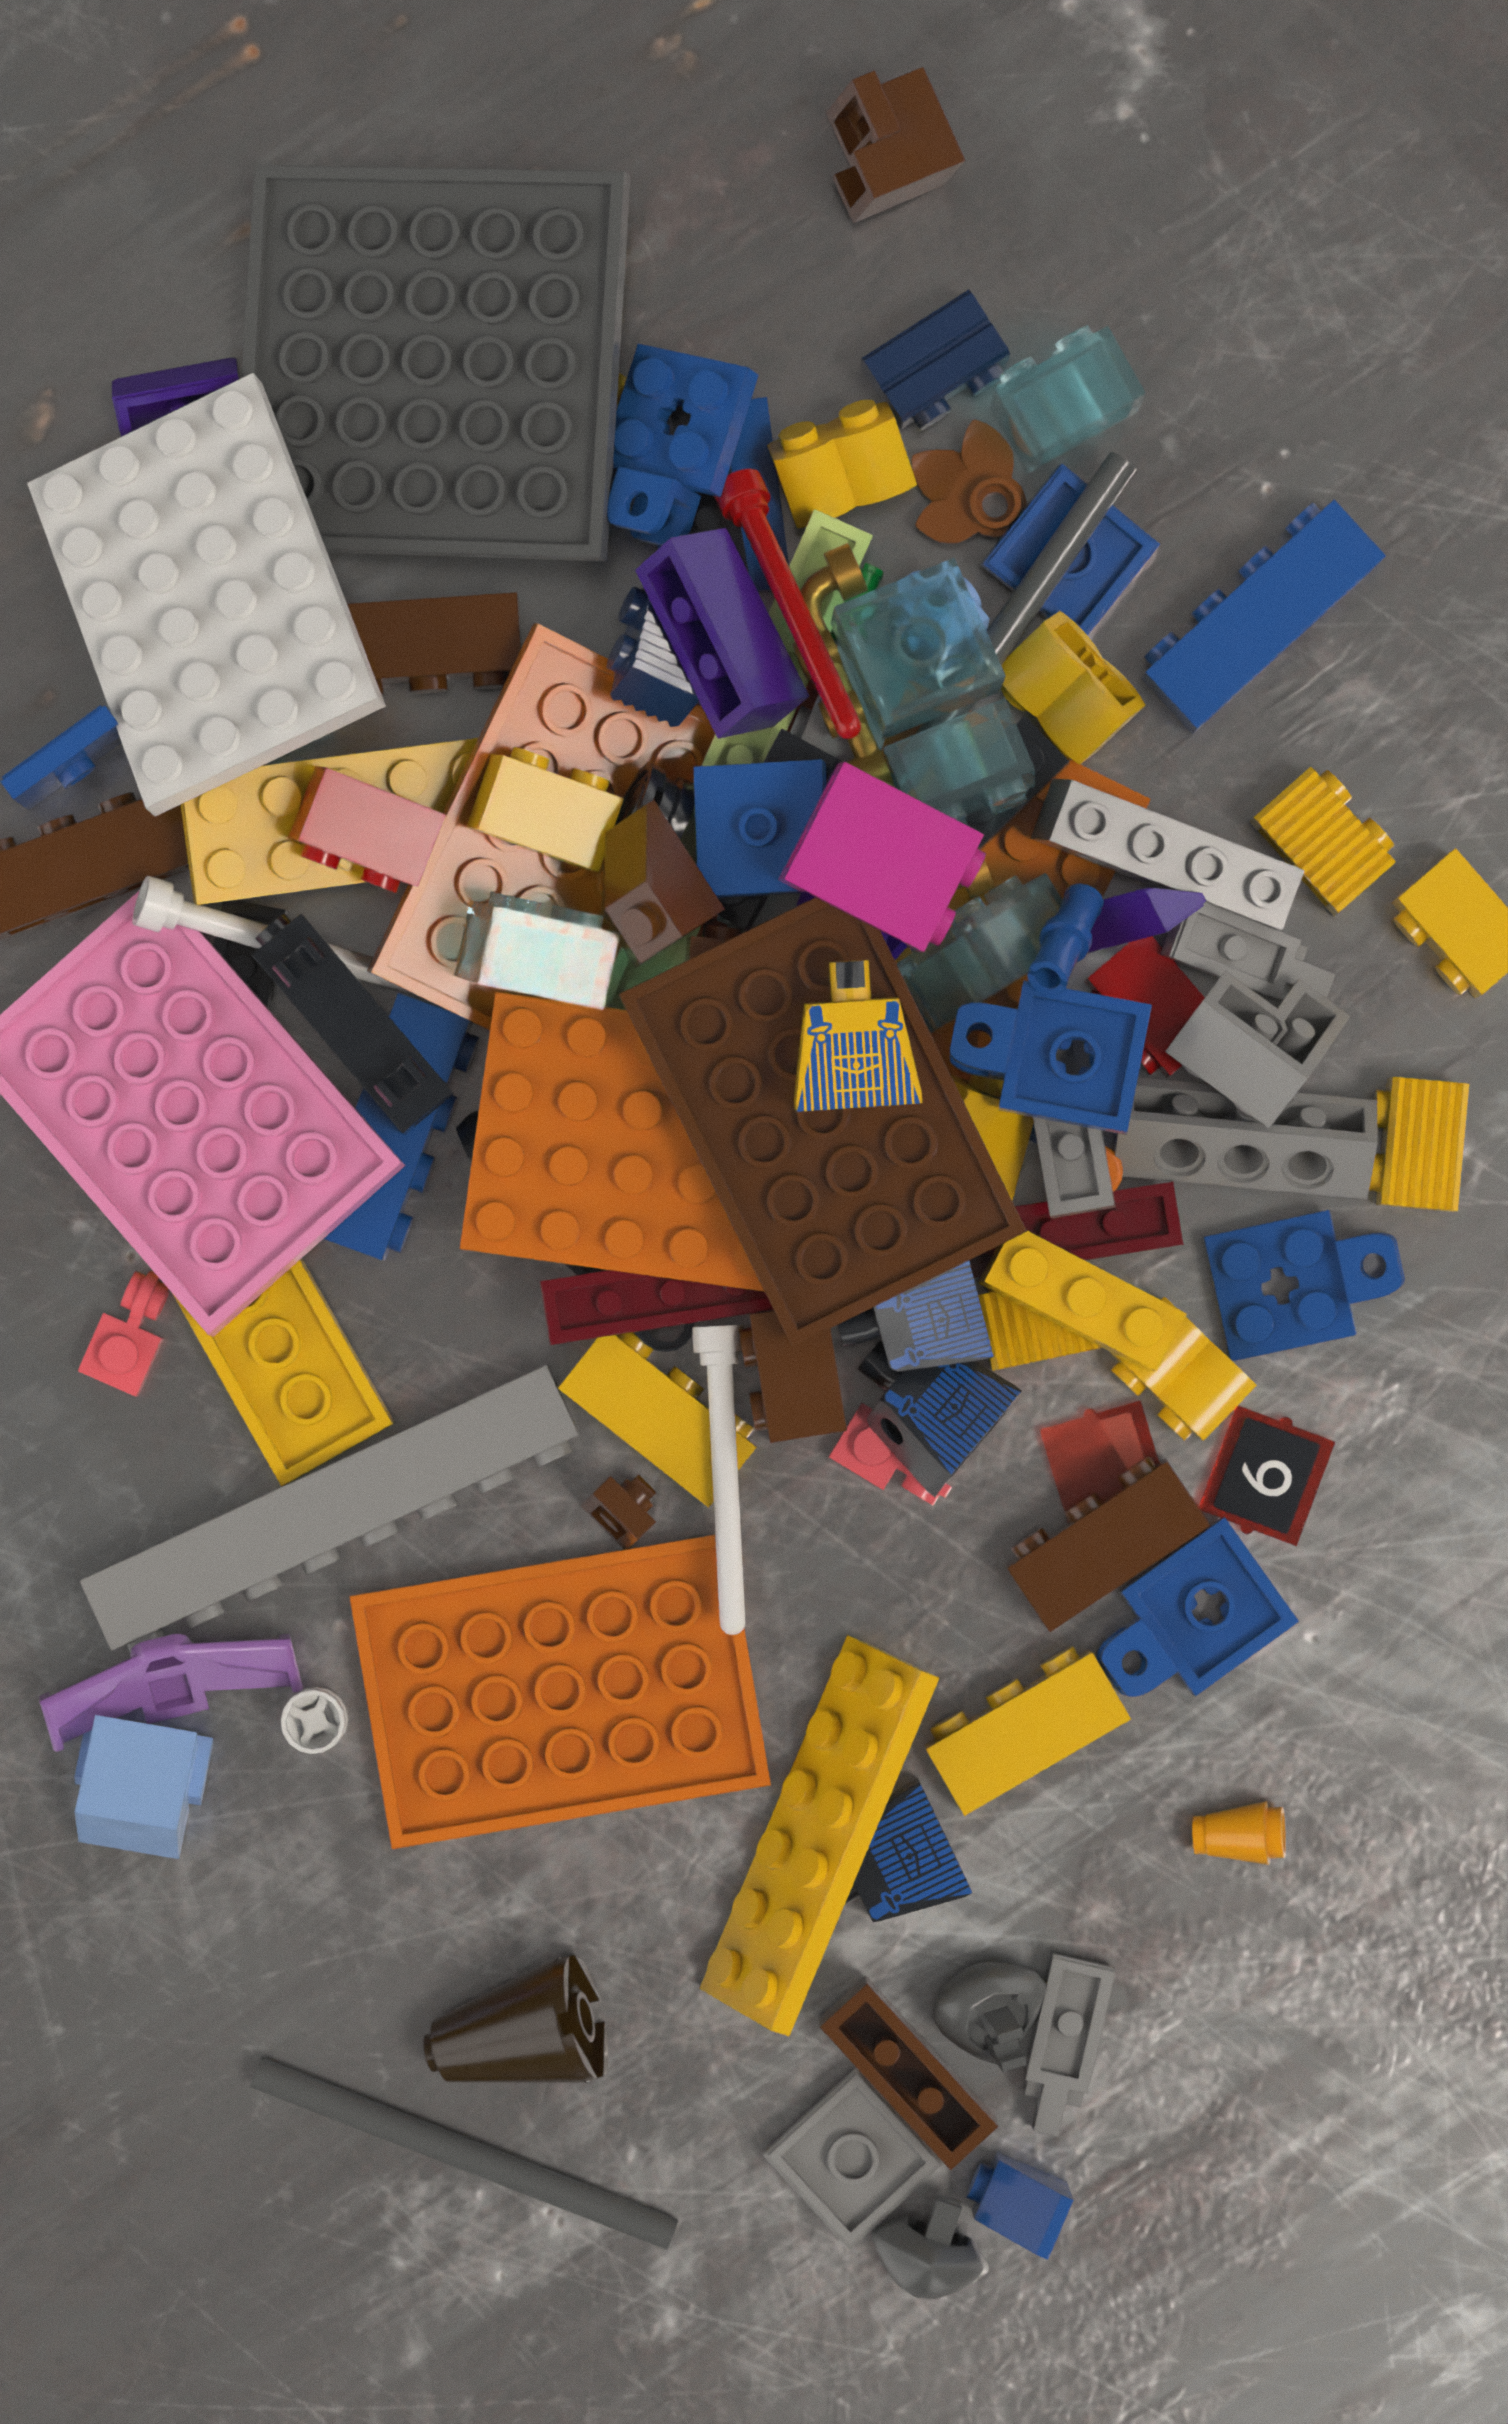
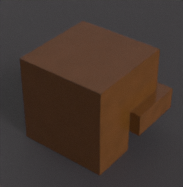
(892, 141)

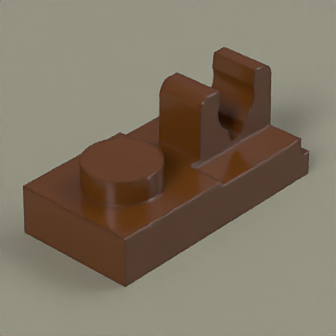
(622, 1509)

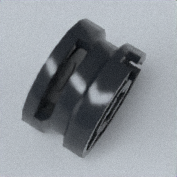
(673, 797)

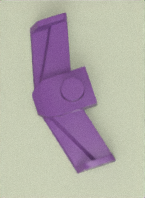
(169, 1681)

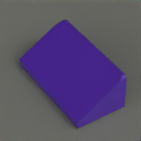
(155, 394)
(1142, 915)

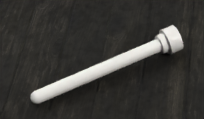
(164, 907)
(718, 1351)

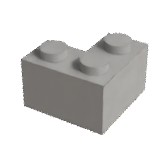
(1254, 1049)

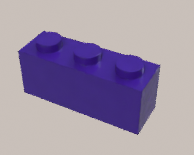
(721, 632)

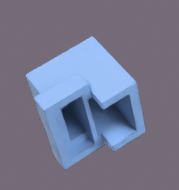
(139, 1785)

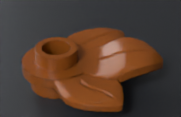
(960, 483)

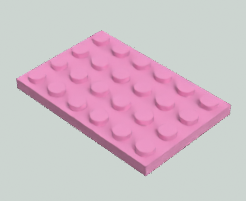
(186, 1112)

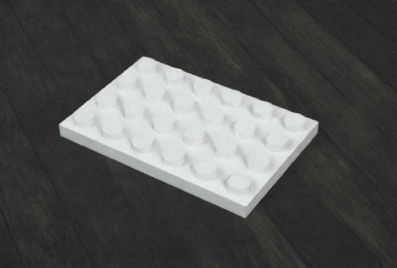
(205, 595)

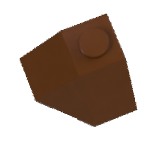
(652, 886)

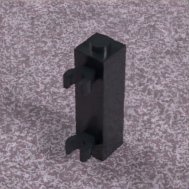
(350, 1021)

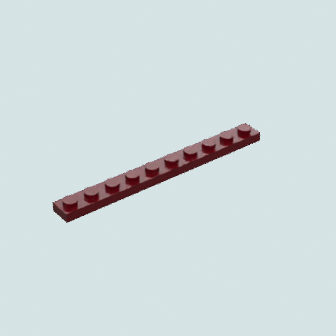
(631, 1302)

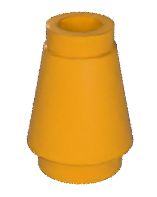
(1242, 1833)

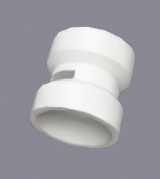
(309, 1729)

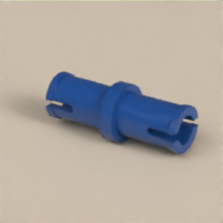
(1065, 939)

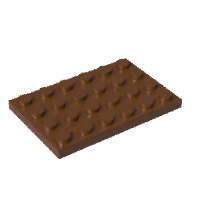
(823, 1200)

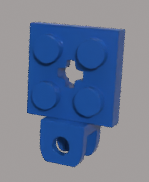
(666, 467)
(1026, 1049)
(1327, 1273)
(1168, 1633)

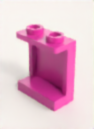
(884, 858)

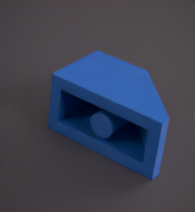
(1020, 2203)

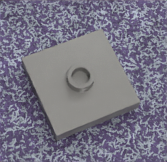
(852, 2158)

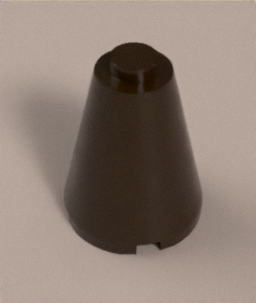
(524, 2031)

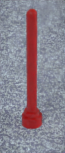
(746, 504)

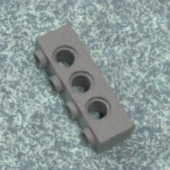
(1165, 852)
(1203, 1138)

